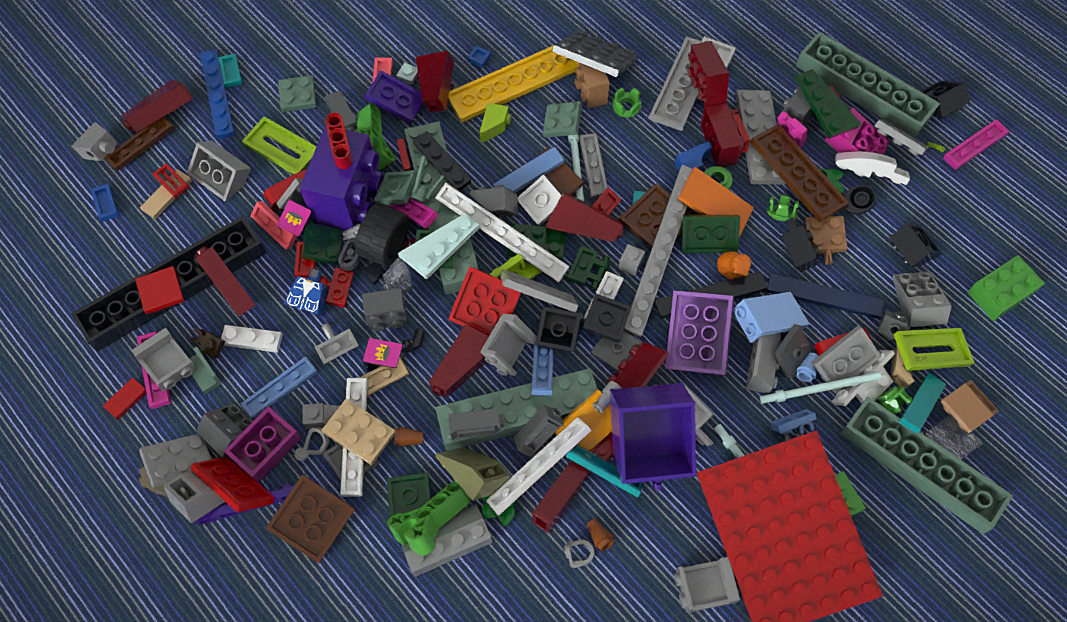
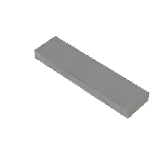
(593, 164)

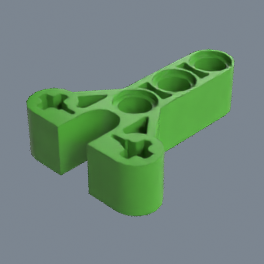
(370, 123)
(422, 525)

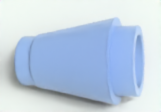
(807, 371)

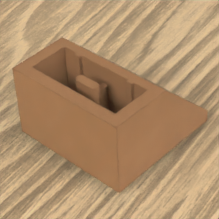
(593, 85)
(969, 406)

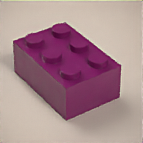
(263, 444)

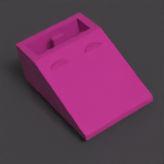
(860, 139)

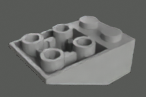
(921, 299)
(191, 496)

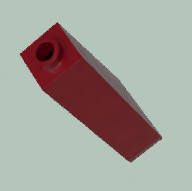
(435, 79)
(156, 106)
(583, 219)
(224, 280)
(460, 362)
(559, 496)

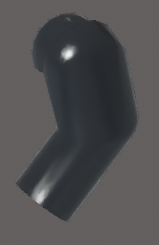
(415, 343)

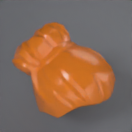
(733, 265)

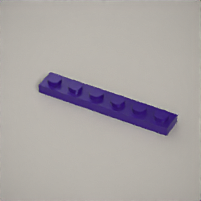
(225, 510)

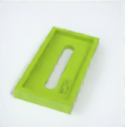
(268, 128)
(953, 337)

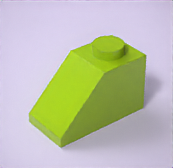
(494, 121)

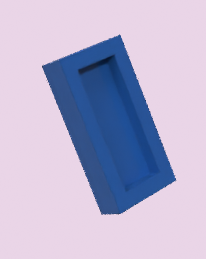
(104, 202)

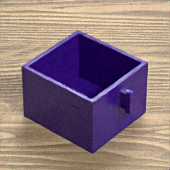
(653, 433)

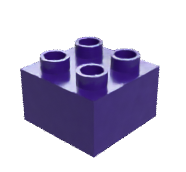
(339, 195)

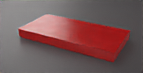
(232, 484)

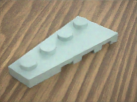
(437, 247)

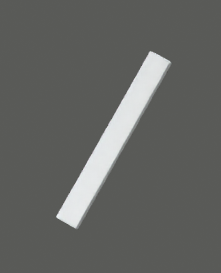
(503, 232)

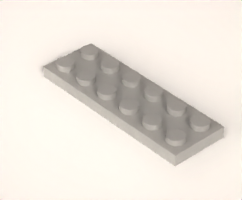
(677, 93)
(757, 116)

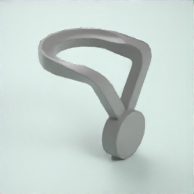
(302, 453)
(574, 564)

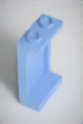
(769, 315)

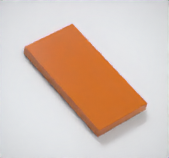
(712, 198)

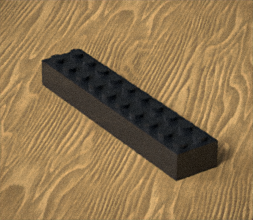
(121, 308)

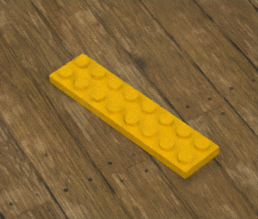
(510, 83)

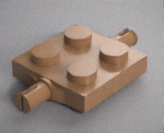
(828, 235)

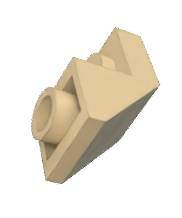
(898, 372)

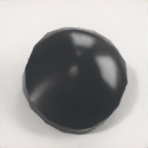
(860, 199)

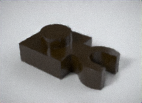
(210, 343)

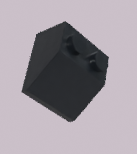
(949, 94)
(914, 245)
(559, 329)

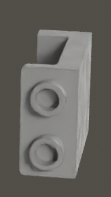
(507, 343)
(164, 360)
(706, 585)

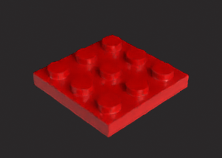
(483, 301)

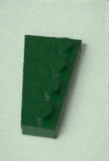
(828, 108)

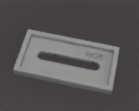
(538, 290)

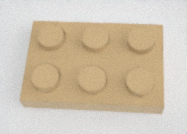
(358, 431)

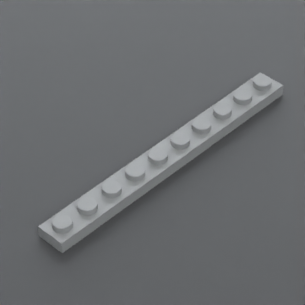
(658, 258)

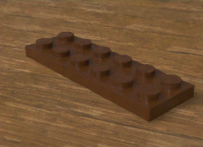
(799, 172)

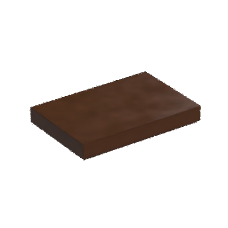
(564, 178)

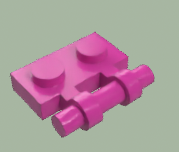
(793, 128)

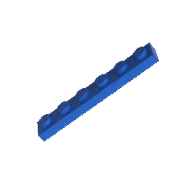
(217, 95)

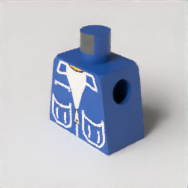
(308, 293)

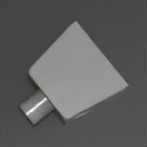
(95, 143)

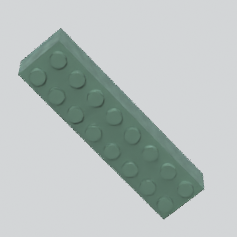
(868, 84)
(518, 406)
(927, 466)

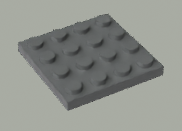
(596, 53)

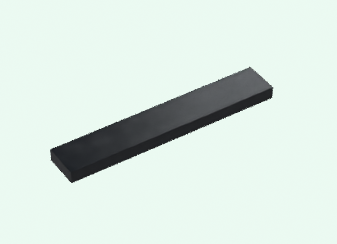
(735, 287)

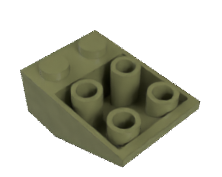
(474, 472)

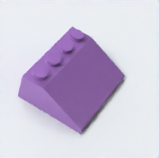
(700, 333)

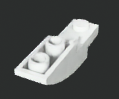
(866, 162)

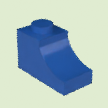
(694, 157)

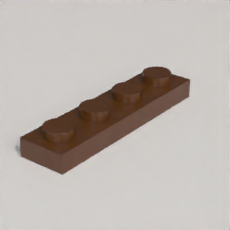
(139, 143)

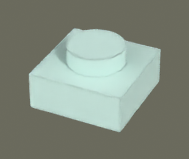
(407, 74)

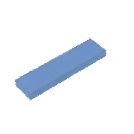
(532, 171)
(542, 370)
(279, 387)

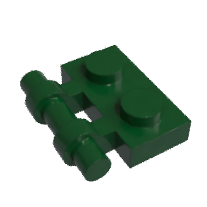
(583, 265)

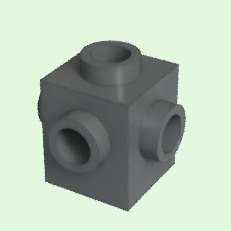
(892, 323)

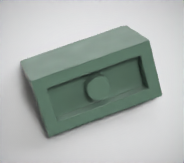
(204, 374)

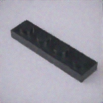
(442, 161)

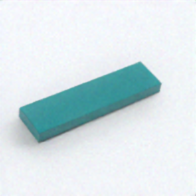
(922, 403)
(601, 468)

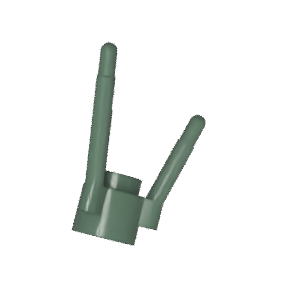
(420, 192)

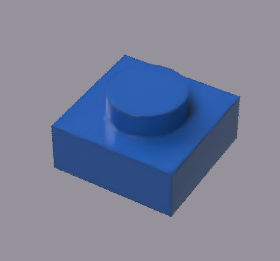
(479, 56)

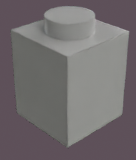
(631, 260)

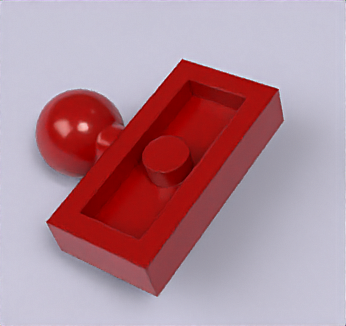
(338, 287)

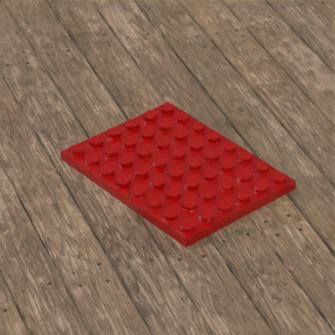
(789, 533)

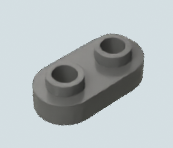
(348, 257)

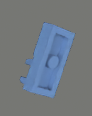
(796, 420)

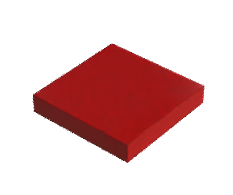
(159, 290)

